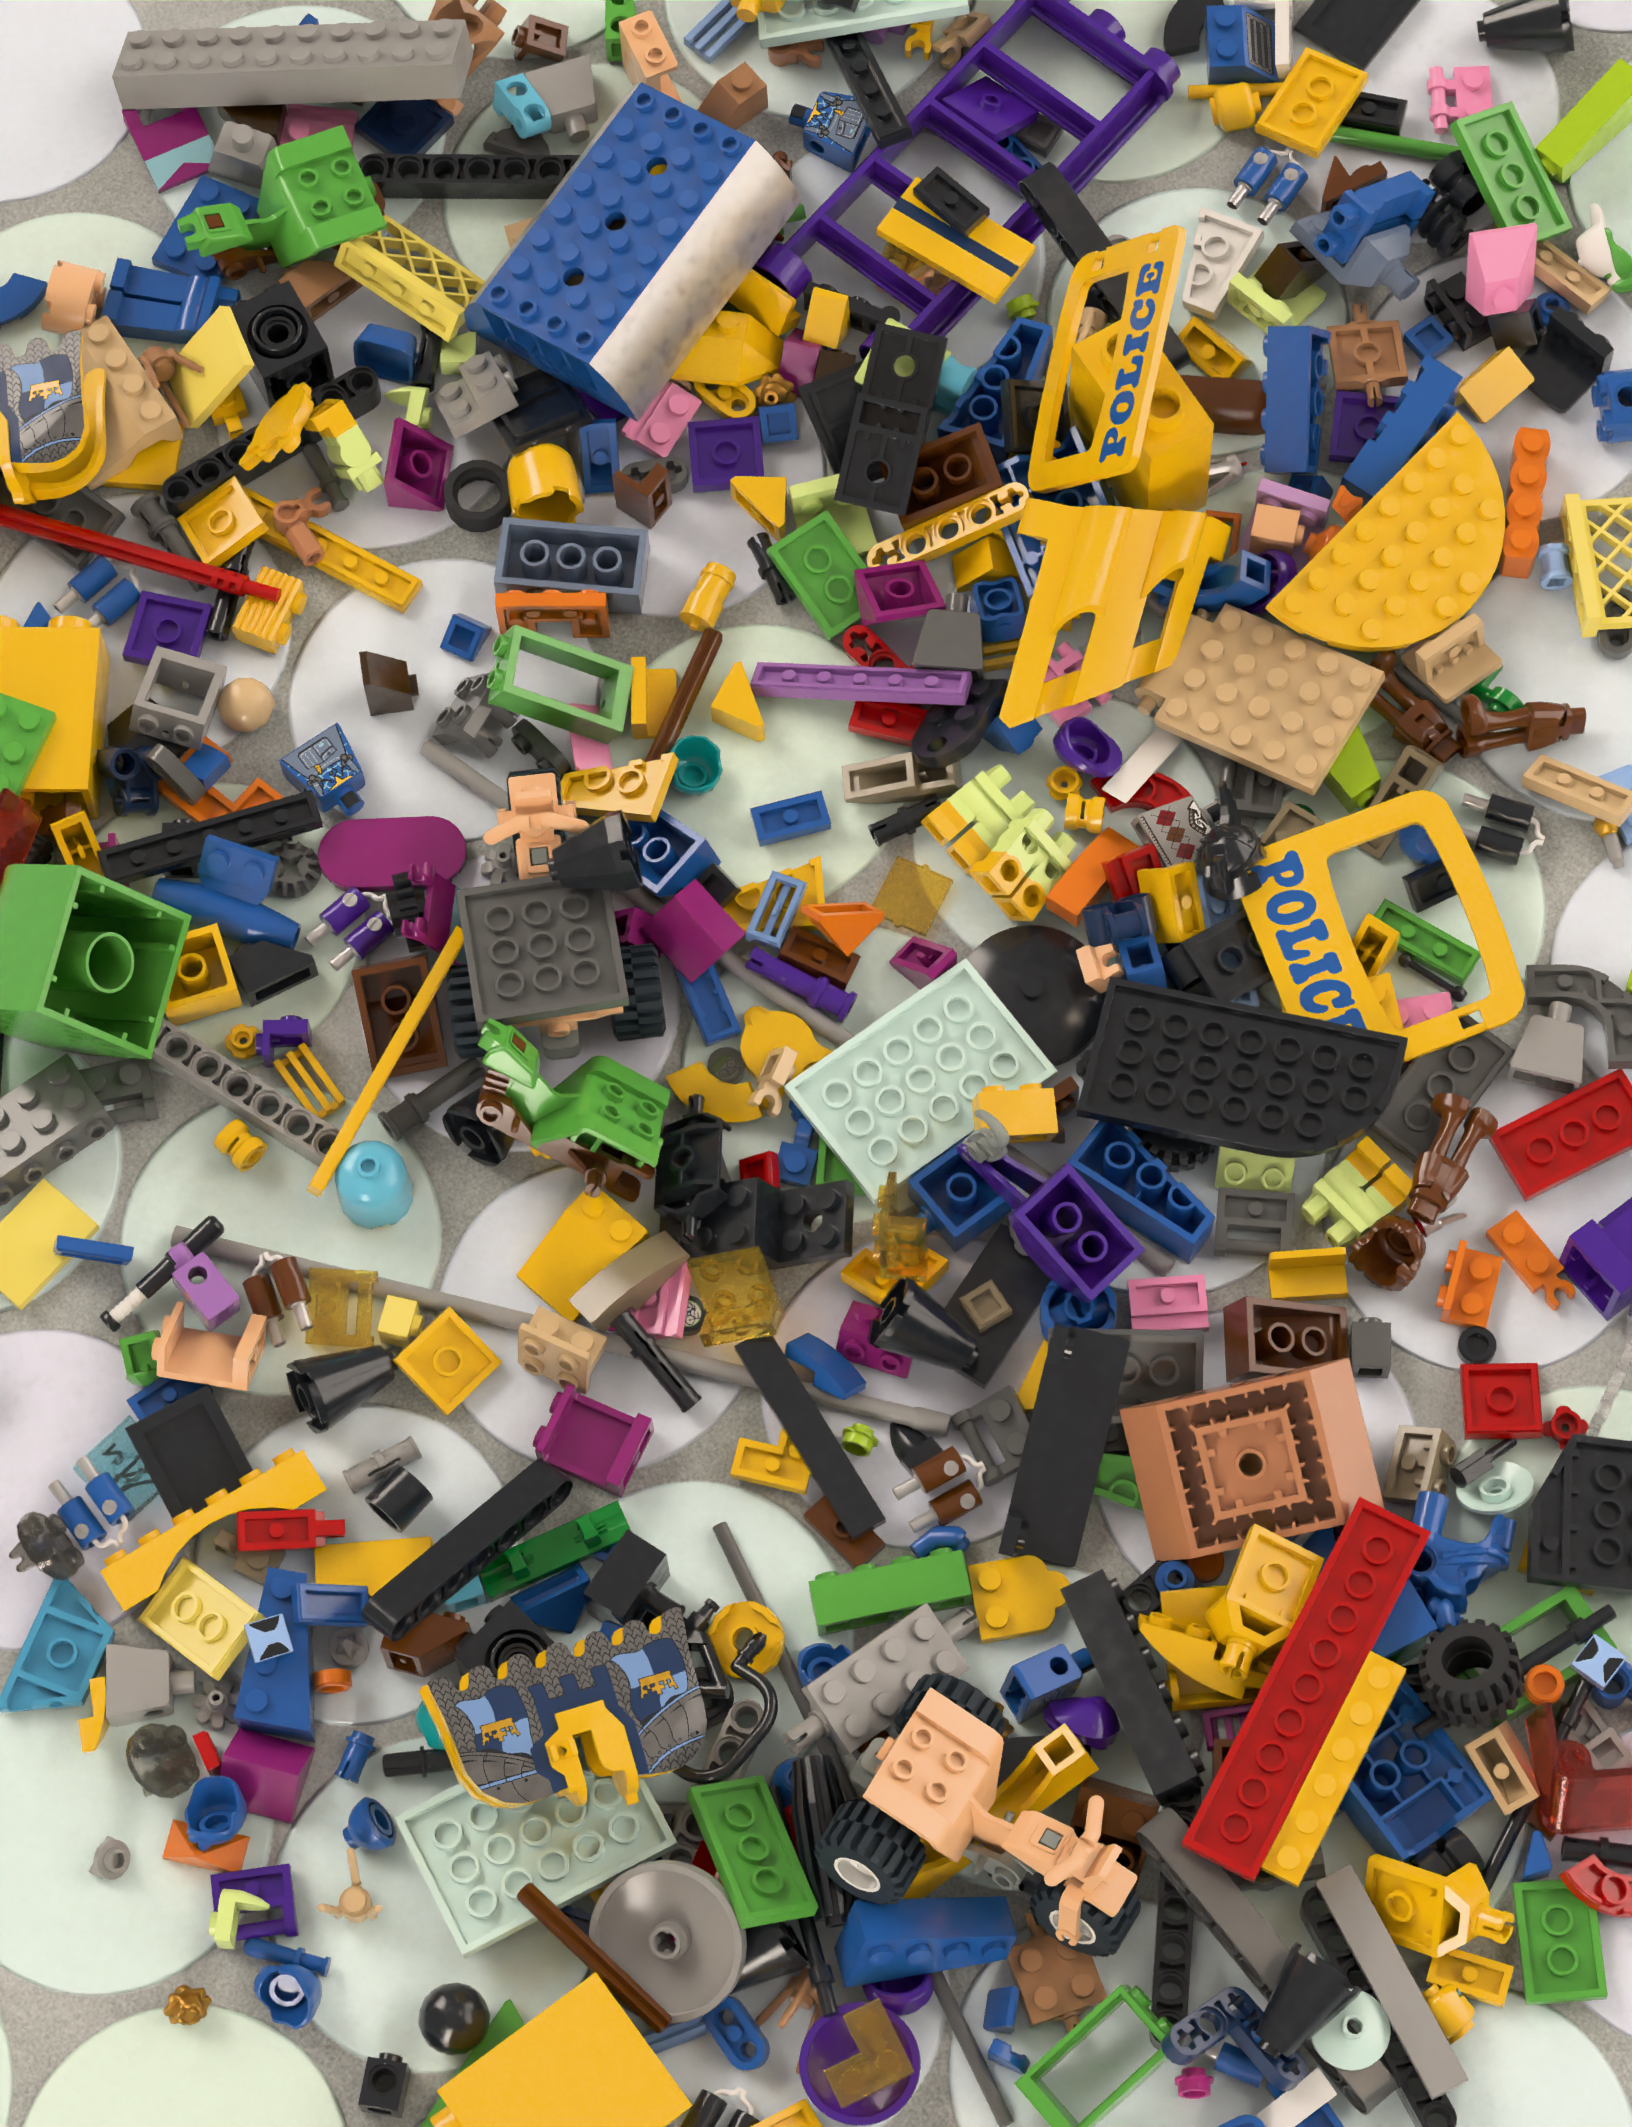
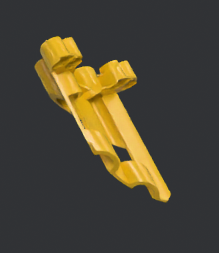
(1105, 565)

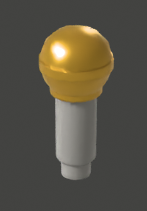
(1608, 833)

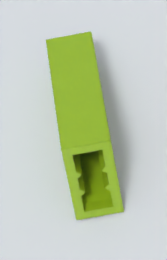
(1589, 124)
(1354, 774)

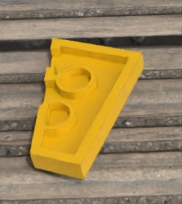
(633, 788)
(745, 903)

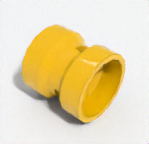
(1092, 815)
(240, 1145)

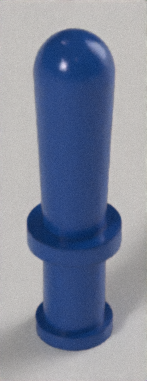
(280, 1954)

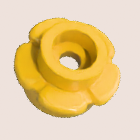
(1061, 775)
(238, 1050)

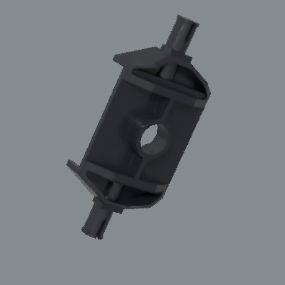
(694, 1189)

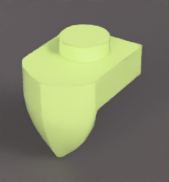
(417, 402)
(224, 1923)

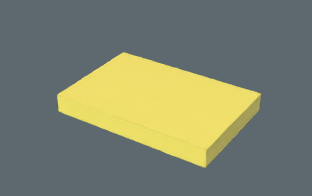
(225, 361)
(29, 1239)
(200, 1618)

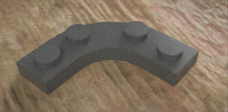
(1592, 992)

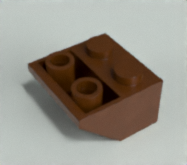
(427, 1646)

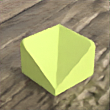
(457, 352)

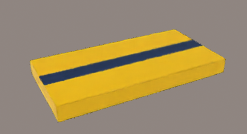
(981, 262)

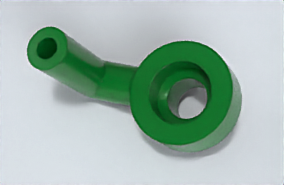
(1497, 699)

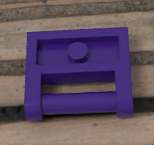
(270, 1884)

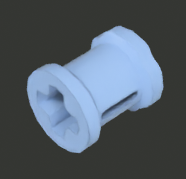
(1554, 566)

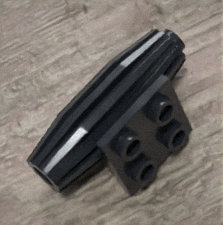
(814, 1803)

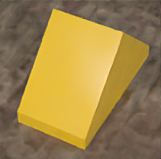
(827, 318)
(763, 500)
(983, 561)
(736, 706)
(77, 842)
(1375, 945)

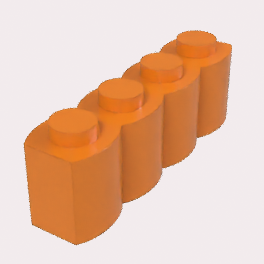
(1524, 502)

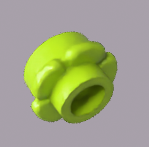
(1022, 306)
(859, 1439)

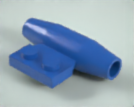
(231, 894)

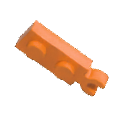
(1529, 1258)

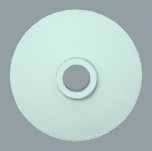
(1498, 1490)
(1352, 2050)

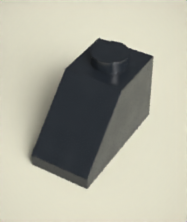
(270, 969)

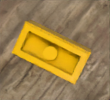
(1212, 350)

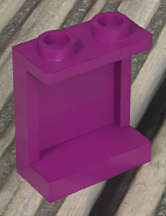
(593, 1441)

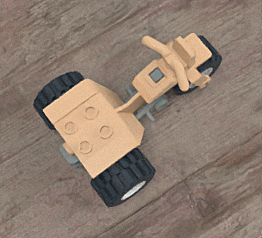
(537, 826)
(941, 1785)

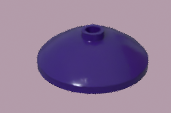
(831, 2043)

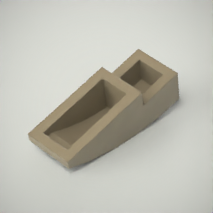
(898, 780)
(629, 1280)

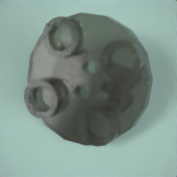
(46, 1546)
(163, 1777)

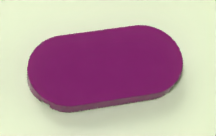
(371, 850)

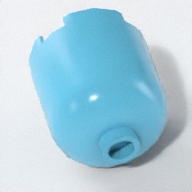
(373, 1185)

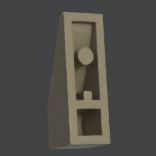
(1411, 773)

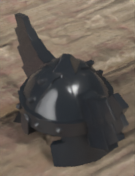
(1230, 853)

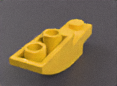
(1194, 1653)

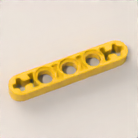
(967, 532)

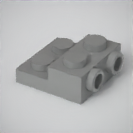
(477, 397)

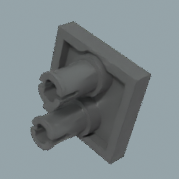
(468, 713)

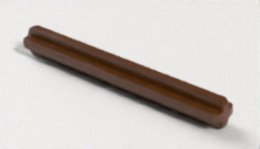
(686, 694)
(594, 1958)

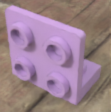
(1312, 508)

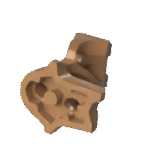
(482, 30)

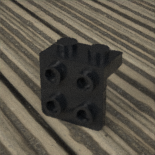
(1566, 360)

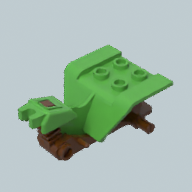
(306, 203)
(591, 1121)

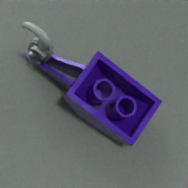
(1061, 1221)

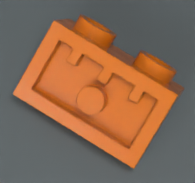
(1470, 1288)

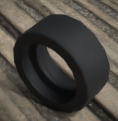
(477, 471)

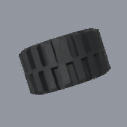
(1478, 1698)

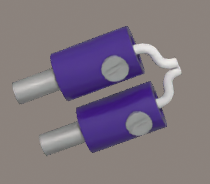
(344, 913)

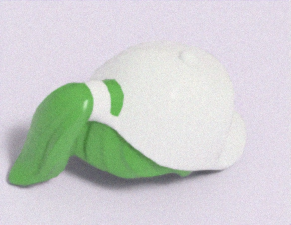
(1602, 255)

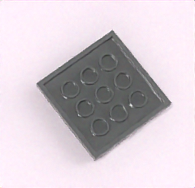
(540, 950)

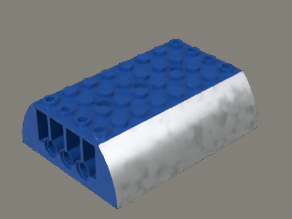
(657, 277)

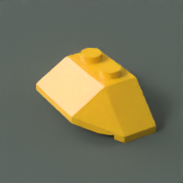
(732, 352)

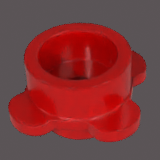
(1567, 1417)

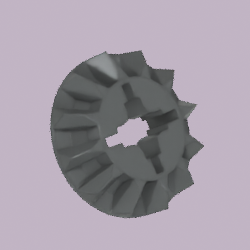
(308, 867)

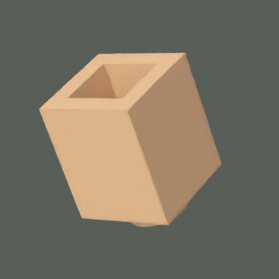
(1276, 529)

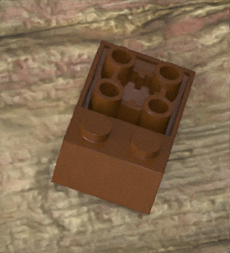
(1122, 1816)

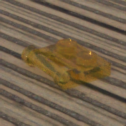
(330, 1307)

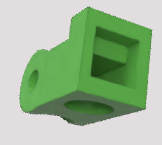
(615, 12)

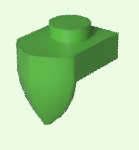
(137, 1358)

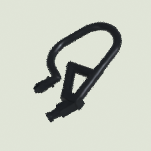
(719, 1689)

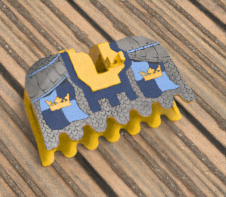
(50, 420)
(624, 1699)

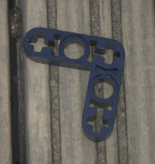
(1231, 2023)

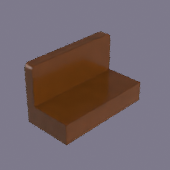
(646, 500)

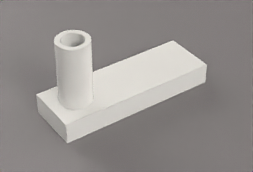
(1283, 31)

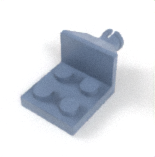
(1373, 263)

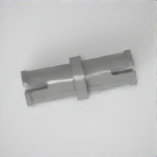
(381, 1464)

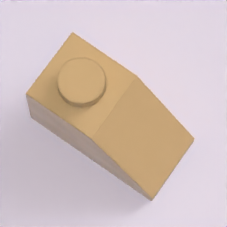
(1504, 1767)

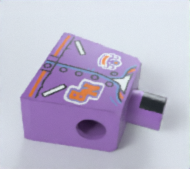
(213, 1299)

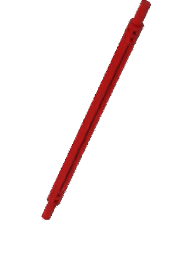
(135, 554)

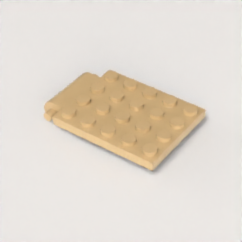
(1261, 696)

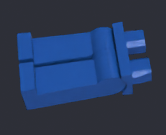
(1373, 210)
(161, 303)

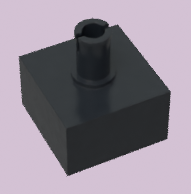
(630, 1583)

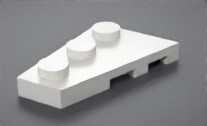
(1219, 252)

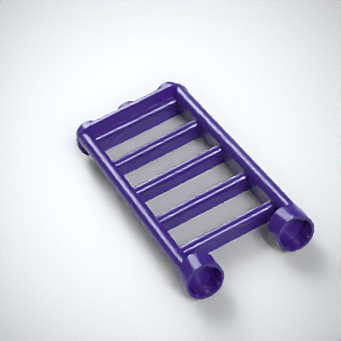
(1099, 37)

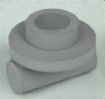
(110, 1859)

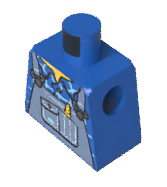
(833, 129)
(327, 769)
(1044, 1678)

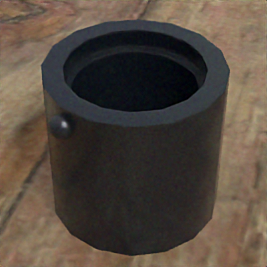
(399, 1498)

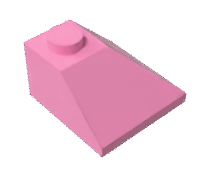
(1500, 268)

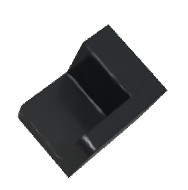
(1517, 327)

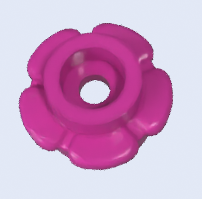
(1193, 2083)

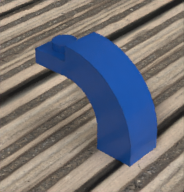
(1234, 581)

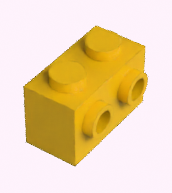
(1025, 1112)

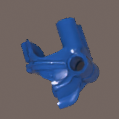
(1454, 1567)

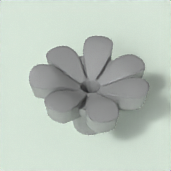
(500, 864)
(216, 1710)

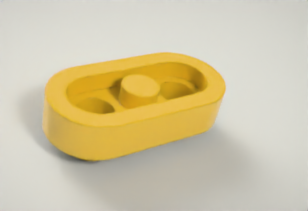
(726, 398)

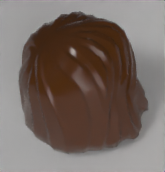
(1389, 1253)

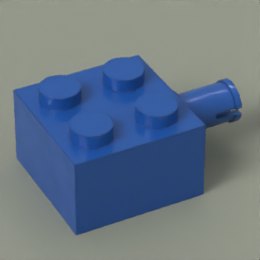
(955, 1200)

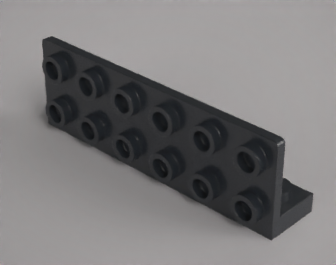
(1064, 1444)

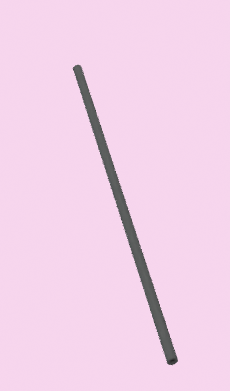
(825, 1746)

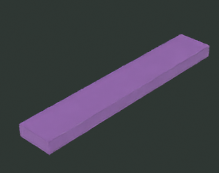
(861, 683)

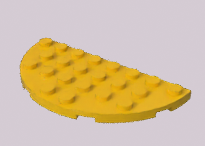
(1408, 555)

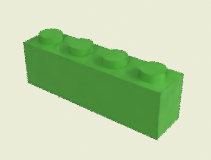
(890, 1591)

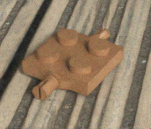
(1367, 355)
(1053, 1979)

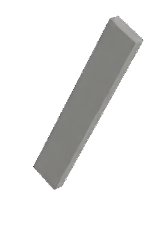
(1391, 1982)

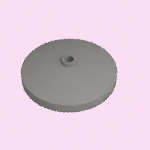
(635, 1927)

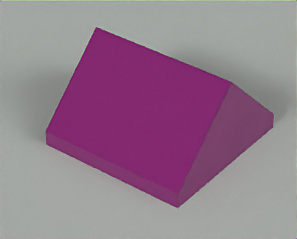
(416, 468)
(896, 592)
(692, 931)
(268, 1772)

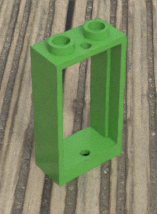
(615, 691)
(1573, 1607)
(1044, 2099)

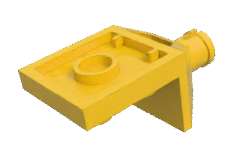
(1261, 1599)
(1433, 1910)

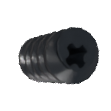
(1441, 228)

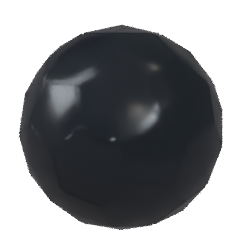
(454, 2019)

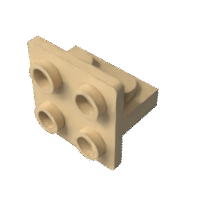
(1453, 659)
(559, 1349)

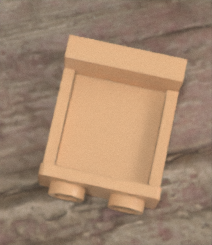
(647, 53)

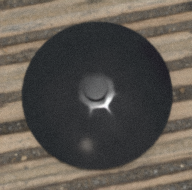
(1043, 987)

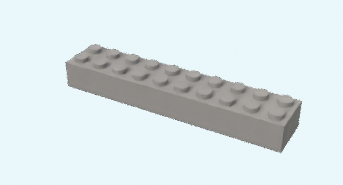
(293, 64)

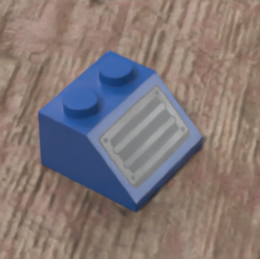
(1239, 46)

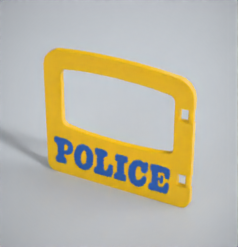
(1133, 368)
(1310, 945)

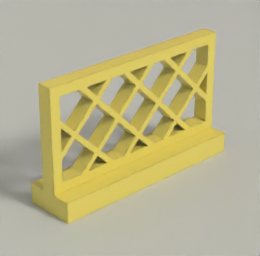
(405, 287)
(1583, 560)

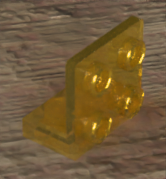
(901, 1239)
(736, 1296)

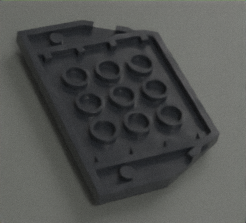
(1584, 1518)

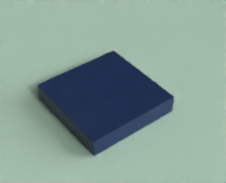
(404, 126)

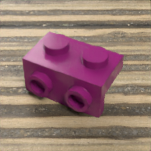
(855, 1347)

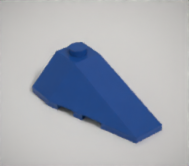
(669, 854)

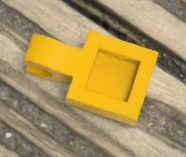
(921, 38)
(230, 413)

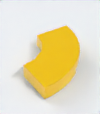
(721, 1098)

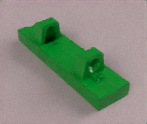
(554, 1551)

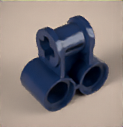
(132, 781)
(1120, 919)

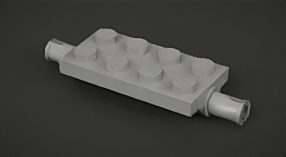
(872, 1683)

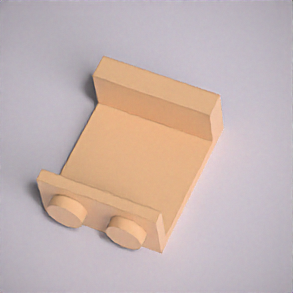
(207, 1355)

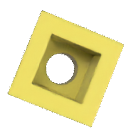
(400, 1321)

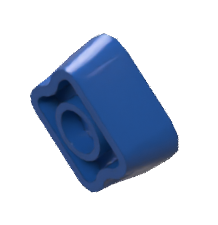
(387, 352)
(1000, 609)

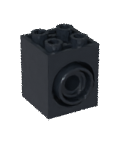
(282, 342)
(505, 1634)

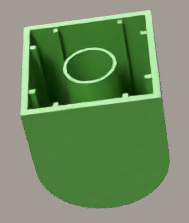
(85, 961)

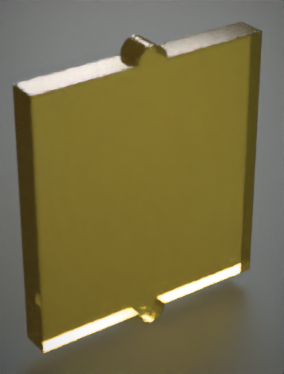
(912, 895)

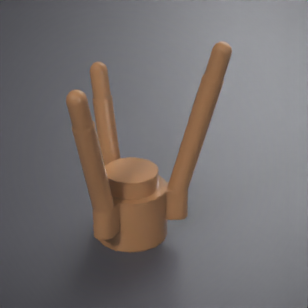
(161, 367)
(801, 1995)

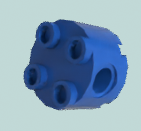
(1614, 401)
(1065, 1308)

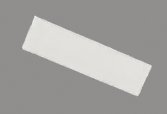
(1142, 764)
(1298, 2103)

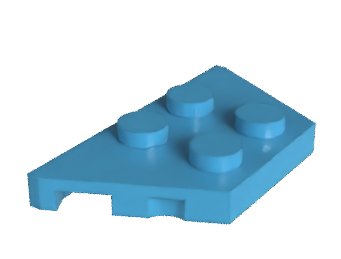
(58, 1654)

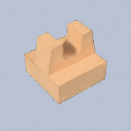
(1095, 965)

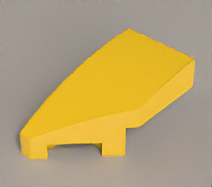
(94, 1728)

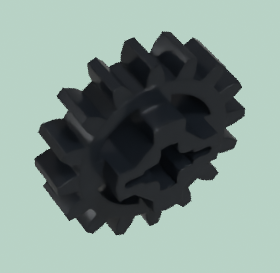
(406, 904)

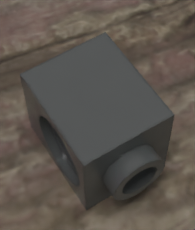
(1370, 1348)

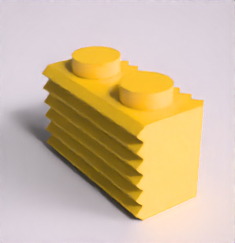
(266, 622)

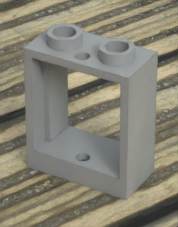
(185, 674)

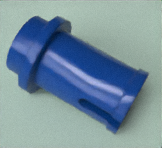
(355, 1756)

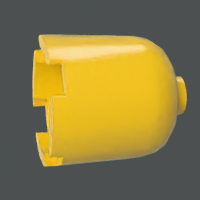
(544, 484)

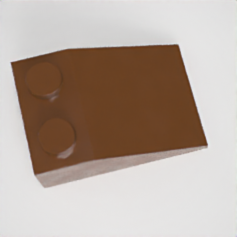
(950, 475)
(384, 997)
(1280, 1336)

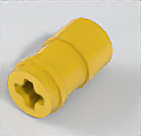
(708, 597)

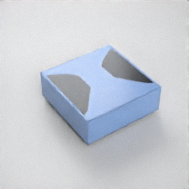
(268, 1638)
(1598, 1662)

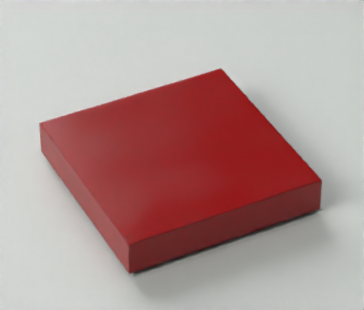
(1501, 1401)

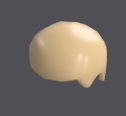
(245, 705)

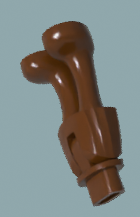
(1421, 723)
(1533, 725)
(1436, 1176)

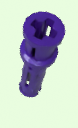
(817, 991)

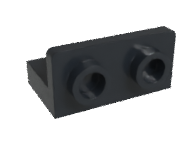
(1455, 313)

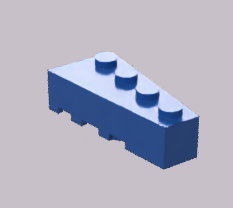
(1020, 356)
(1293, 398)
(1403, 433)
(1142, 1190)
(279, 1692)
(922, 1937)

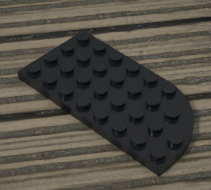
(1235, 1072)

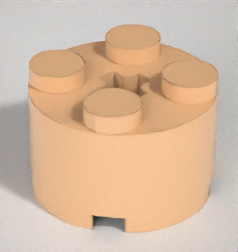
(73, 297)

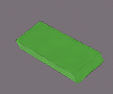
(1430, 944)

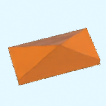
(844, 923)
(218, 1857)

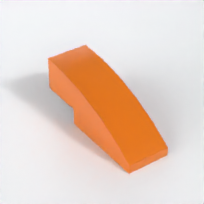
(1085, 879)

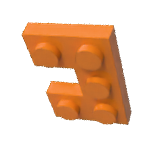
(584, 610)
(213, 802)

